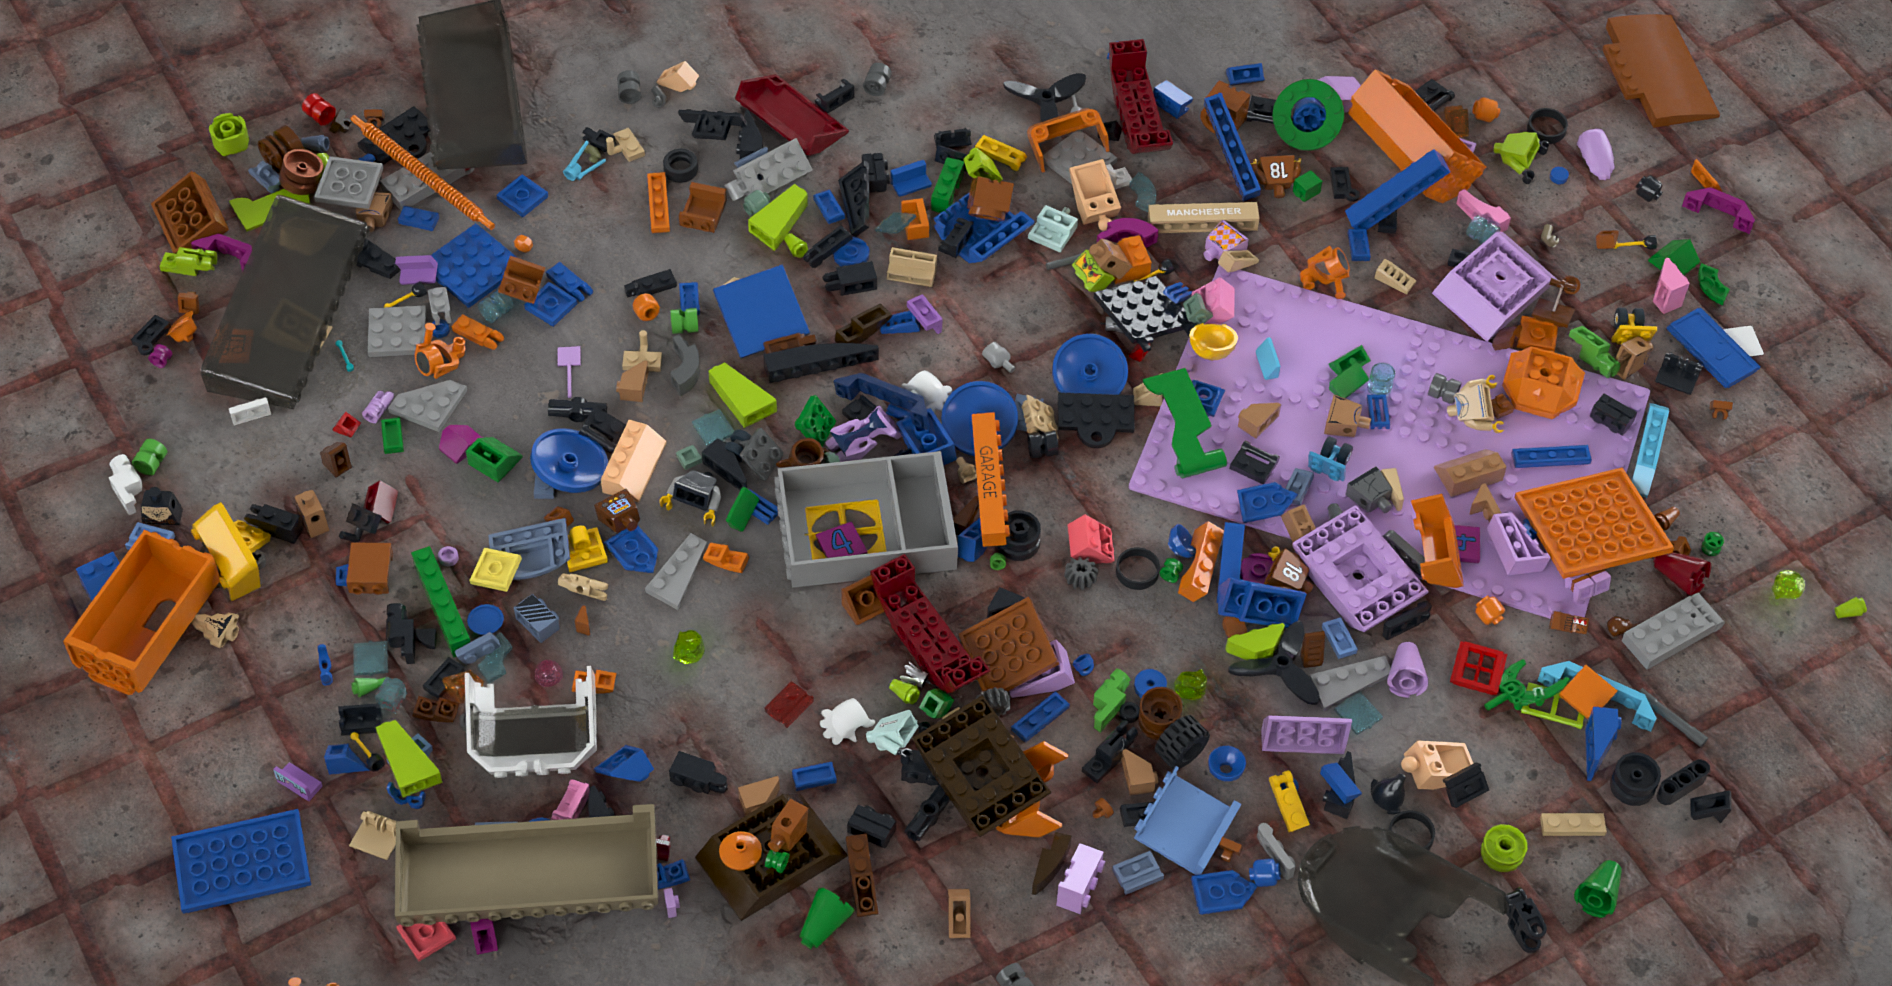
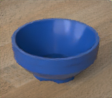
(1180, 542)
(1227, 756)

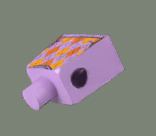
(1222, 239)

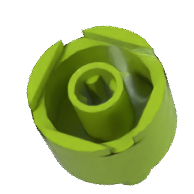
(229, 134)

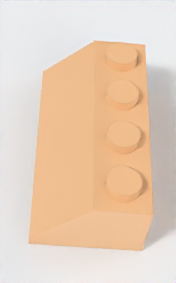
(633, 460)

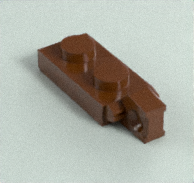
(789, 342)

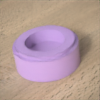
(448, 556)

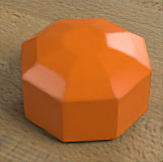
(523, 243)

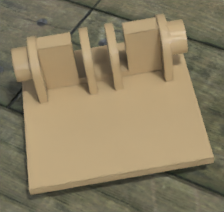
(1038, 416)
(375, 835)

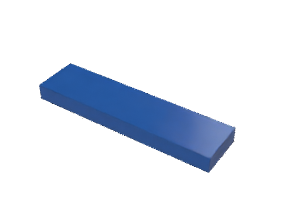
(1551, 456)

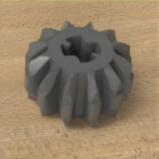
(1081, 573)
(997, 699)

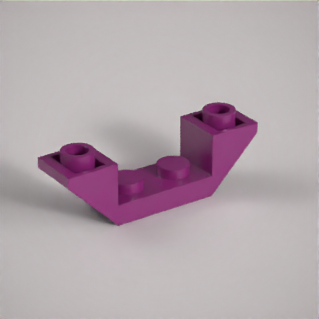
(1716, 199)
(226, 246)

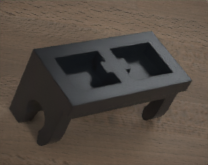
(836, 97)
(957, 238)
(360, 718)

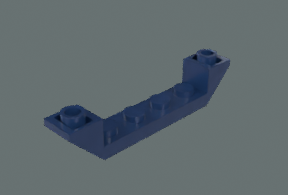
(851, 385)

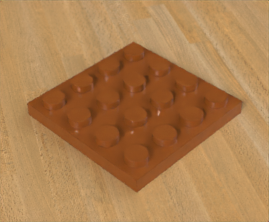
(1011, 646)

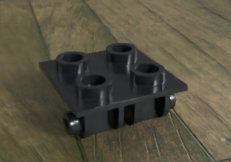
(1678, 373)

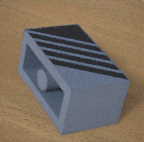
(537, 618)

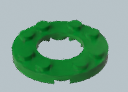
(1308, 140)

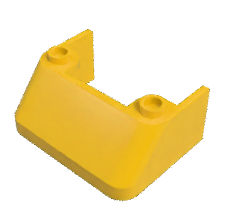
(230, 552)

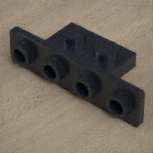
(712, 124)

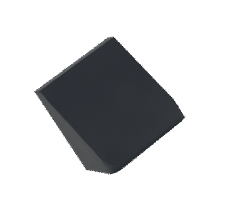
(1113, 130)

